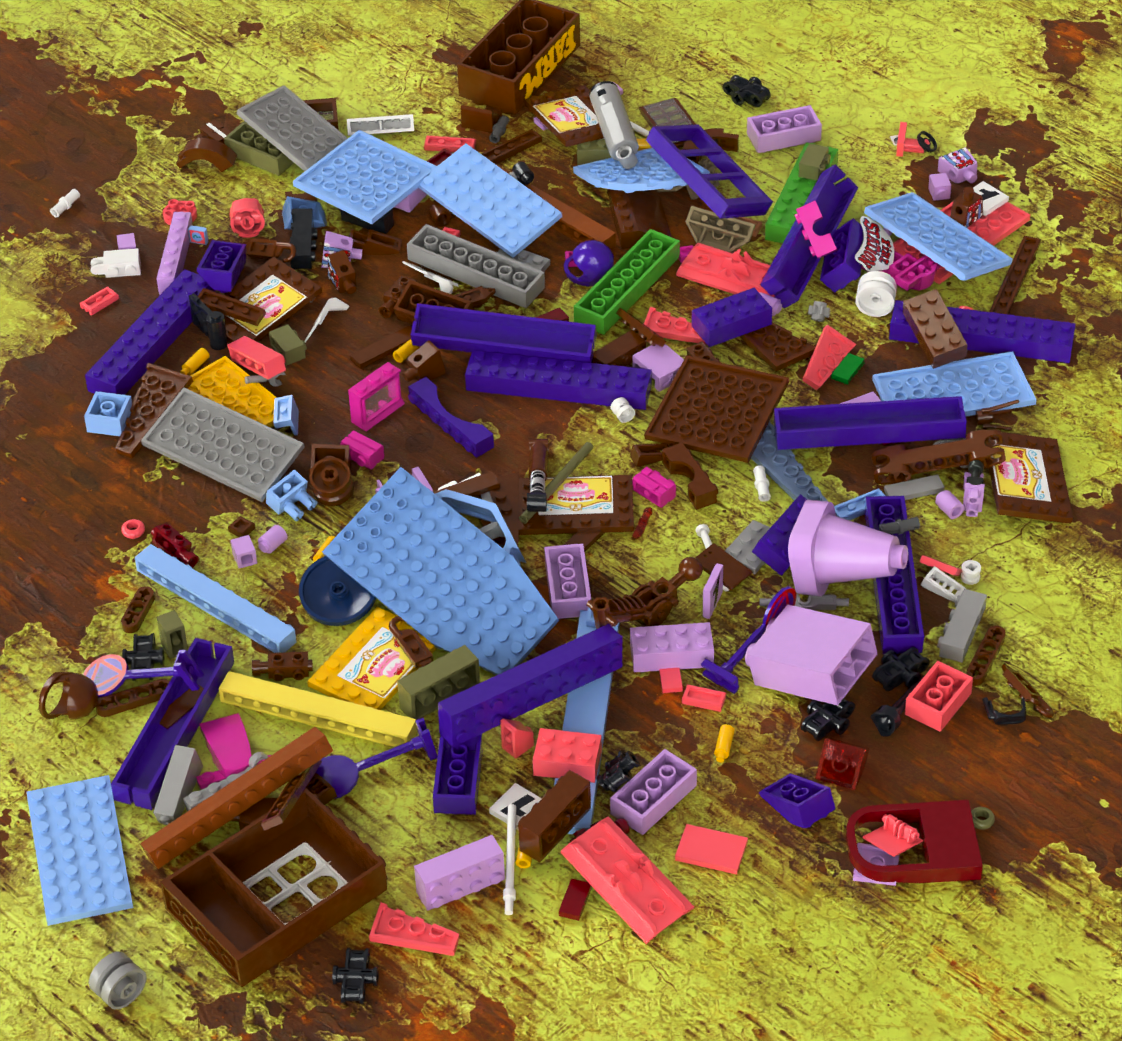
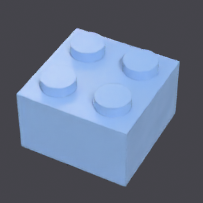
(108, 413)

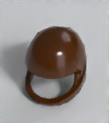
(77, 698)

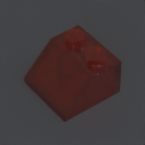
(841, 763)

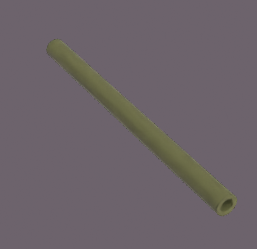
(561, 477)

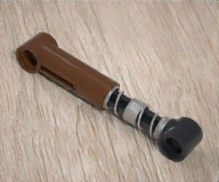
(442, 216)
(538, 475)

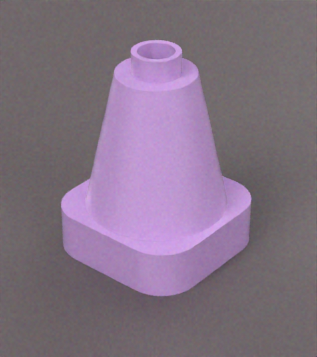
(837, 550)

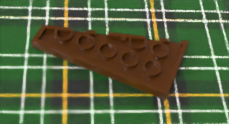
(778, 346)
(153, 397)
(508, 504)

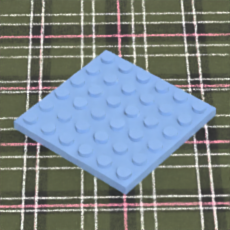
(364, 176)

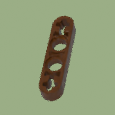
(988, 656)
(133, 696)

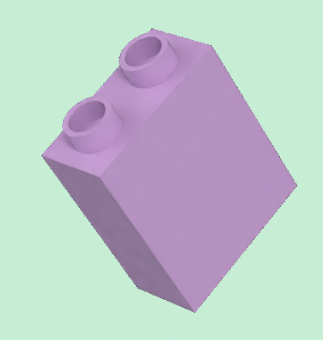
(811, 654)

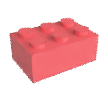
(938, 696)
(565, 751)

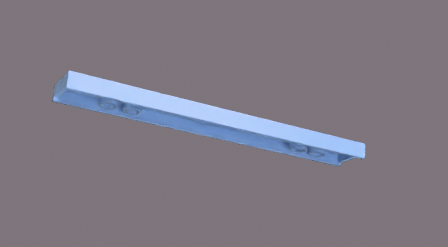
(587, 713)

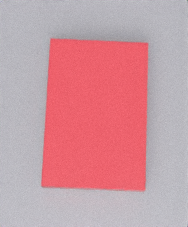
(711, 849)

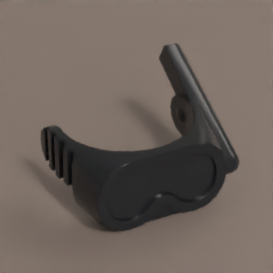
(1004, 719)

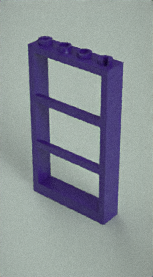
(755, 200)

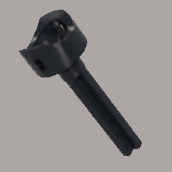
(887, 717)

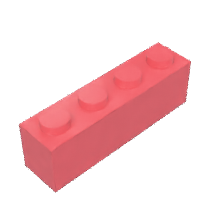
(256, 357)

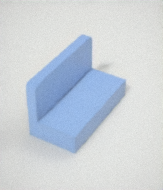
(286, 413)

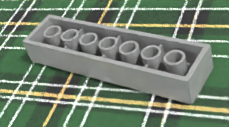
(476, 265)

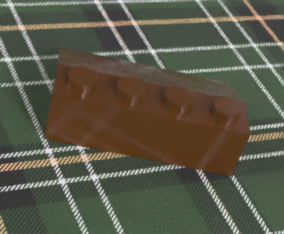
(635, 215)

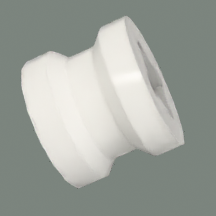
(970, 572)

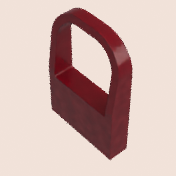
(947, 842)

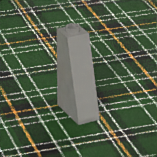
(177, 784)

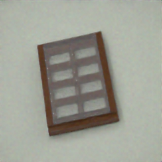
(667, 113)

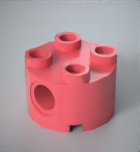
(247, 217)

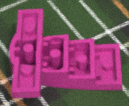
(911, 272)
(228, 746)

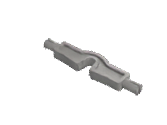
(826, 602)

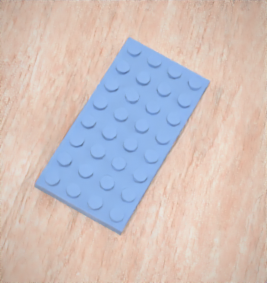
(490, 200)
(938, 236)
(979, 381)
(79, 850)

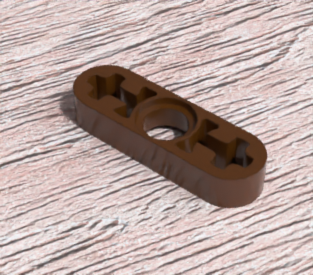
(137, 602)

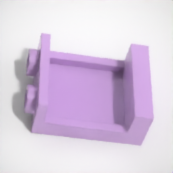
(662, 361)

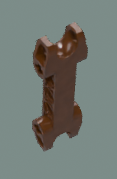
(904, 462)

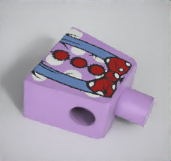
(959, 166)
(336, 243)

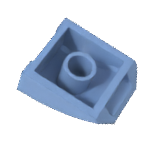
(297, 203)

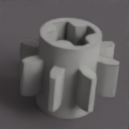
(819, 311)

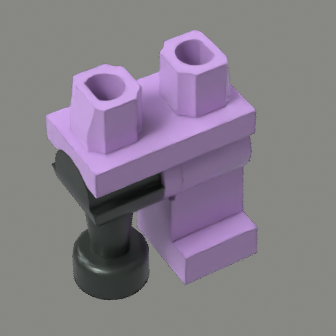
(973, 488)

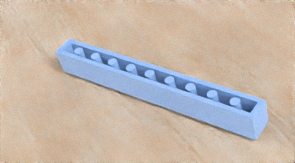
(215, 599)

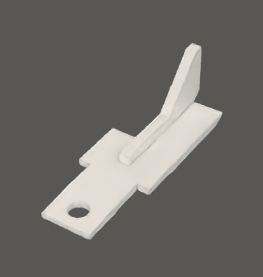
(445, 284)
(332, 304)

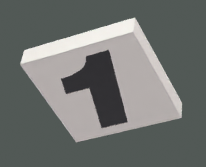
(991, 197)
(518, 796)

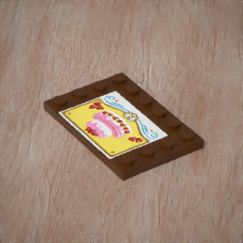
(567, 115)
(276, 290)
(1030, 479)
(582, 505)

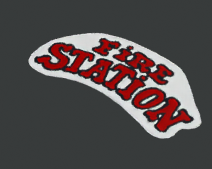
(877, 247)

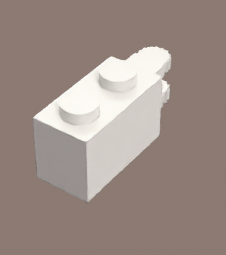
(117, 263)

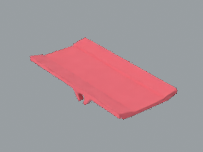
(723, 269)
(626, 879)

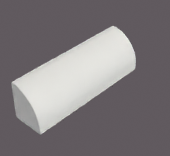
(381, 124)

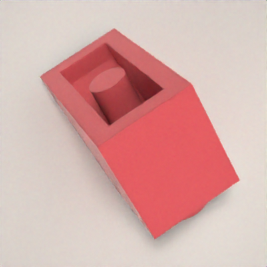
(516, 737)

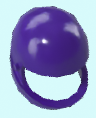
(593, 259)

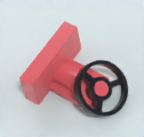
(914, 145)

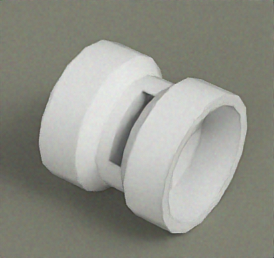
(622, 409)

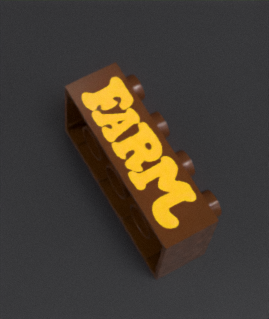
(518, 55)

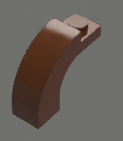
(726, 141)
(208, 150)

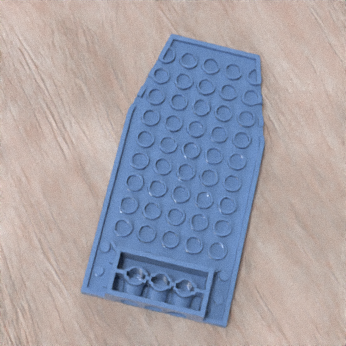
(442, 575)

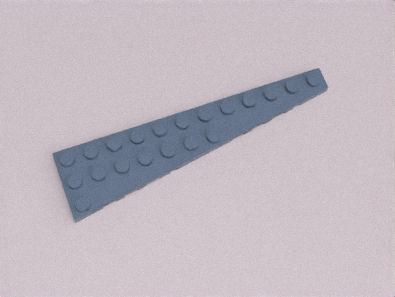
(784, 468)

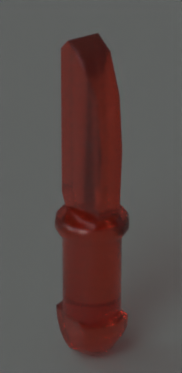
(643, 521)

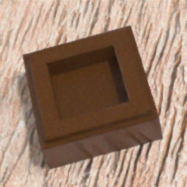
(241, 527)

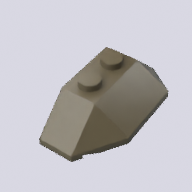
(723, 234)

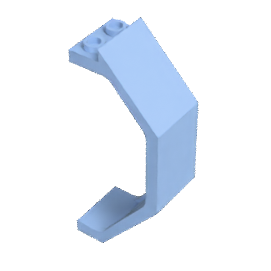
(483, 510)

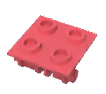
(894, 836)

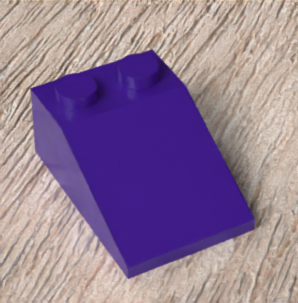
(799, 800)

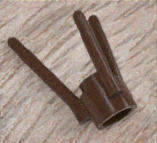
(986, 415)

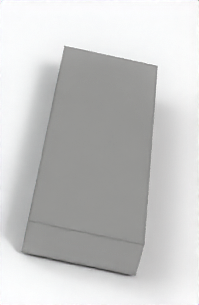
(916, 487)

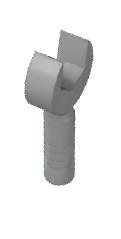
(257, 378)

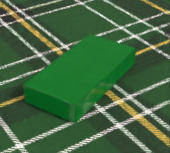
(847, 368)

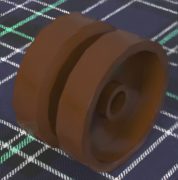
(331, 481)

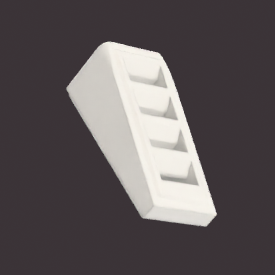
(943, 578)

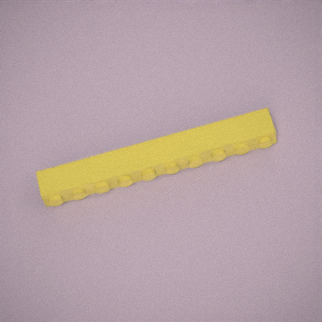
(317, 710)

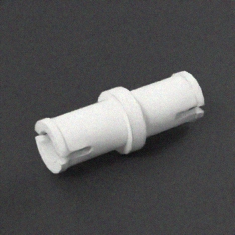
(65, 203)
(761, 483)

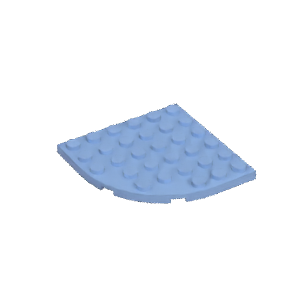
(648, 174)

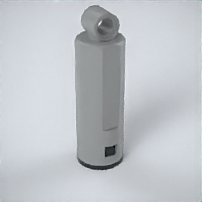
(614, 123)

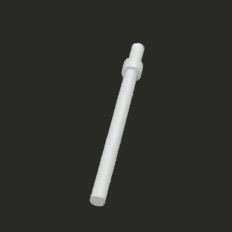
(509, 892)

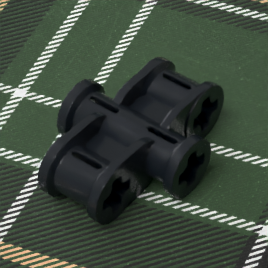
(747, 91)
(144, 653)
(900, 669)
(827, 717)
(618, 770)
(355, 975)

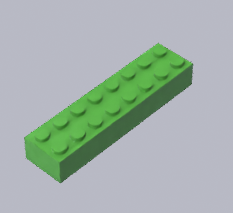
(792, 197)
(627, 280)

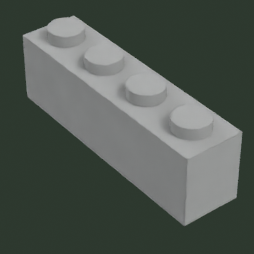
(962, 625)

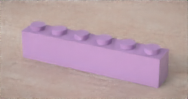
(175, 250)

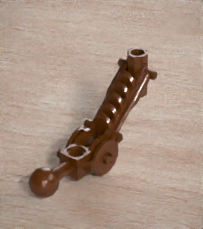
(646, 601)

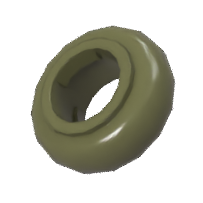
(985, 812)

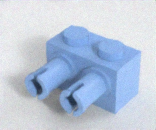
(288, 491)

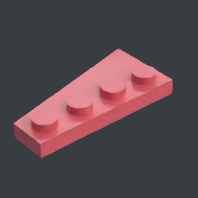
(671, 327)
(828, 354)
(401, 930)

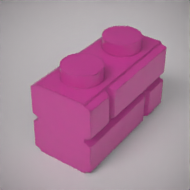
(364, 450)
(654, 487)

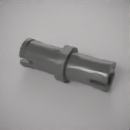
(499, 129)
(900, 526)

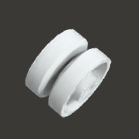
(876, 293)

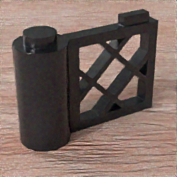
(209, 322)

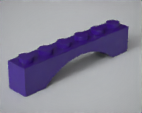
(472, 436)

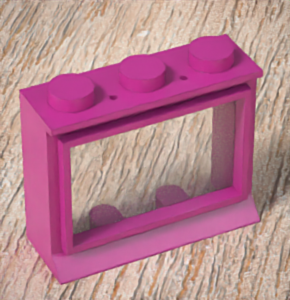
(375, 397)

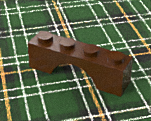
(680, 461)

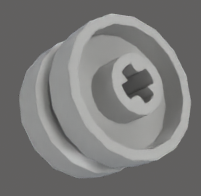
(117, 980)

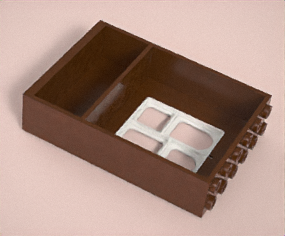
(241, 931)

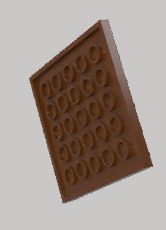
(717, 408)

